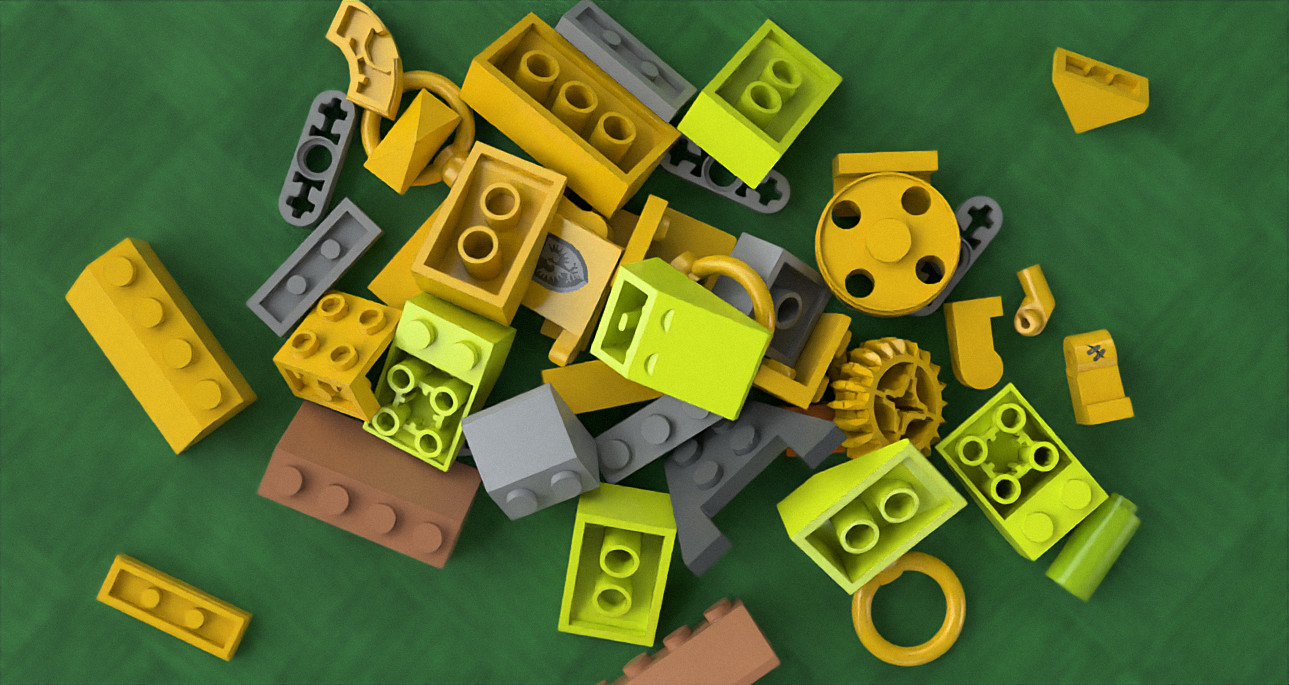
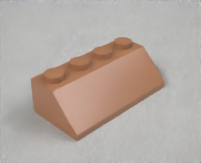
(369, 486)
(717, 651)

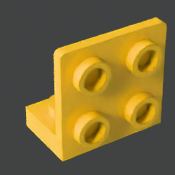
(669, 233)
(336, 350)
(807, 379)

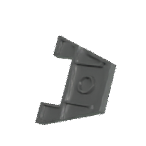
(724, 459)

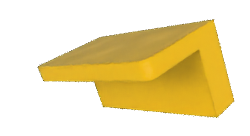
(852, 166)

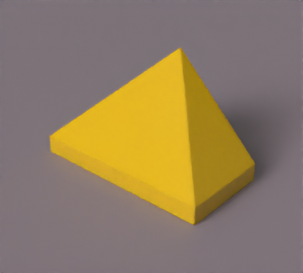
(1096, 91)
(412, 141)

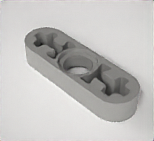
(342, 129)
(751, 198)
(980, 236)

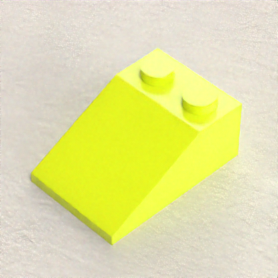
(759, 103)
(868, 512)
(618, 564)

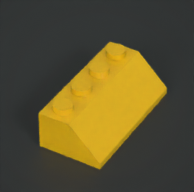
(568, 113)
(159, 343)

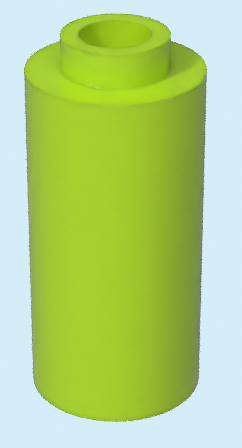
(1094, 547)

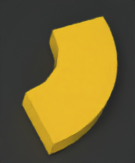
(372, 58)

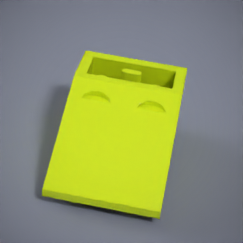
(679, 338)
(437, 375)
(1020, 473)

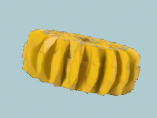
(888, 395)

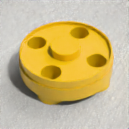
(887, 244)

